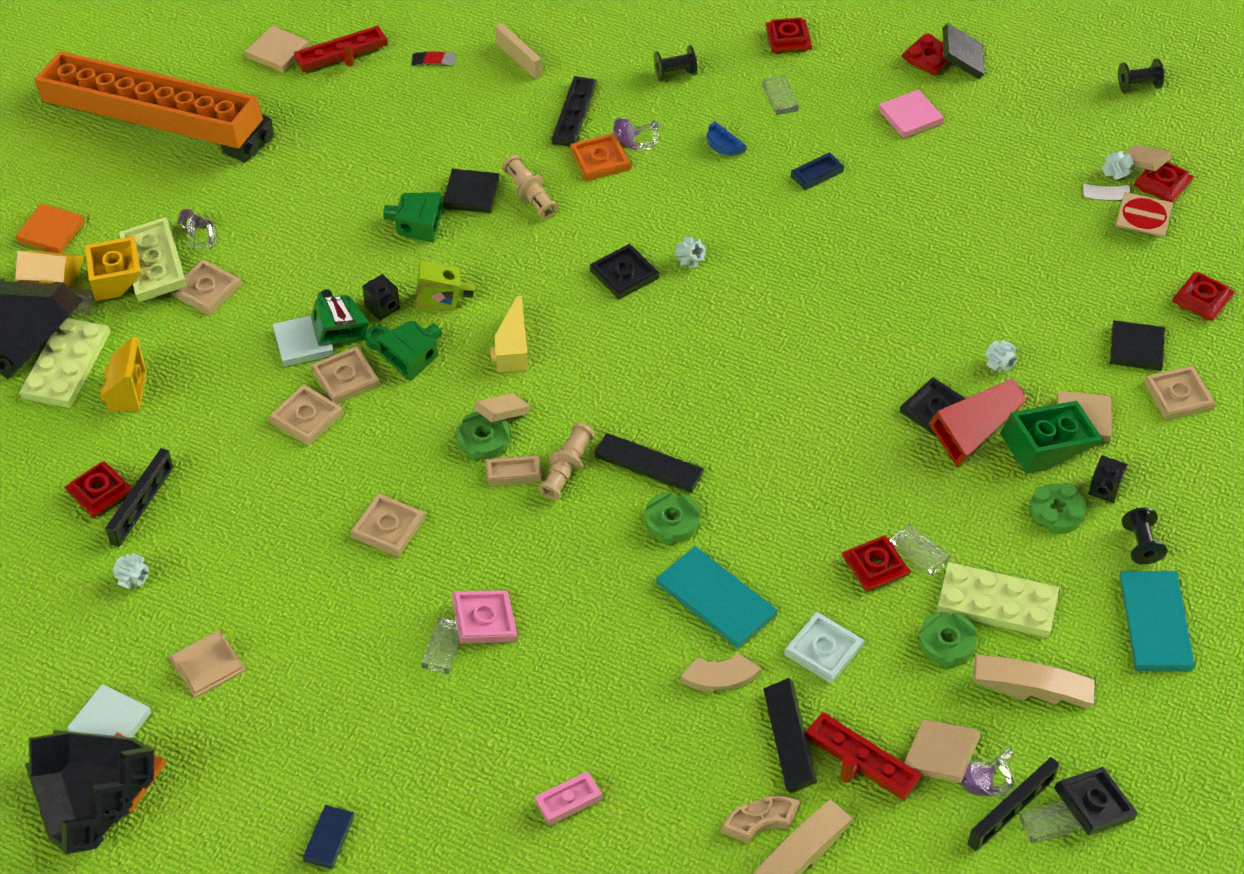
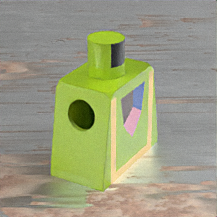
(439, 287)

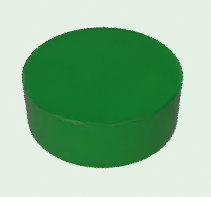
(372, 334)

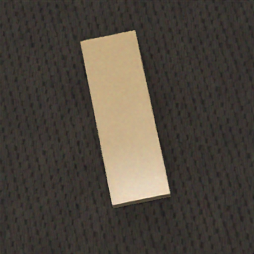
(518, 51)

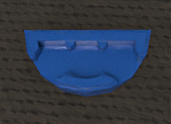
(723, 141)

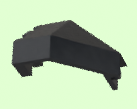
(29, 317)
(86, 783)

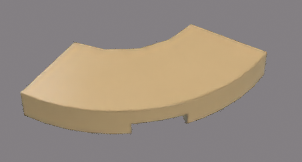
(720, 675)
(760, 815)

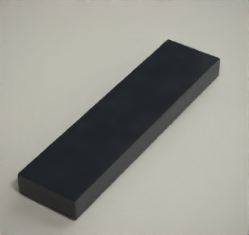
(574, 111)
(649, 462)
(139, 497)
(790, 735)
(1013, 804)

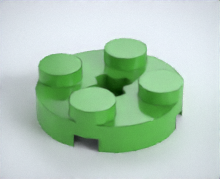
(485, 447)
(1061, 495)
(672, 530)
(948, 653)

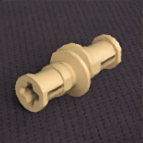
(529, 187)
(565, 461)

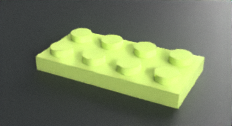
(157, 259)
(65, 363)
(998, 599)

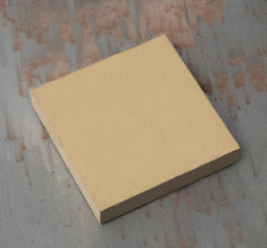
(276, 48)
(207, 287)
(345, 375)
(1179, 393)
(1095, 406)
(306, 415)
(388, 525)
(942, 750)

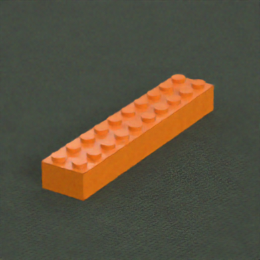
(149, 99)

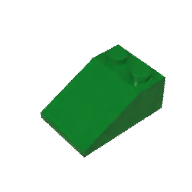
(1049, 435)

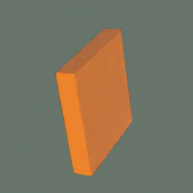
(600, 157)
(50, 228)

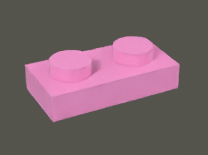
(568, 798)

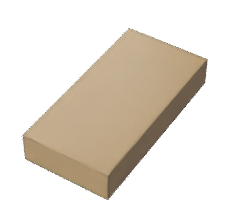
(1148, 157)
(502, 407)
(513, 470)

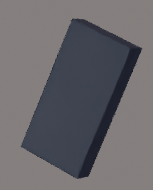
(817, 171)
(328, 837)

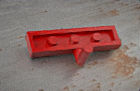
(340, 49)
(862, 757)

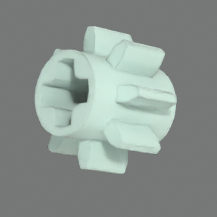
(1117, 165)
(690, 252)
(1001, 356)
(130, 571)

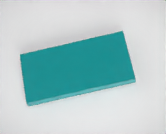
(716, 597)
(1156, 621)

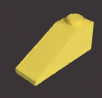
(510, 341)

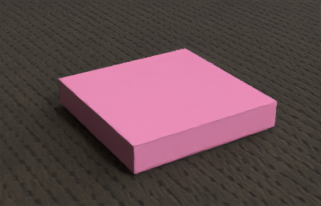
(911, 113)
(484, 616)

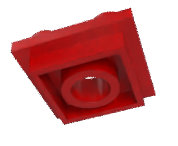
(788, 35)
(926, 54)
(1165, 189)
(1208, 305)
(98, 500)
(872, 574)

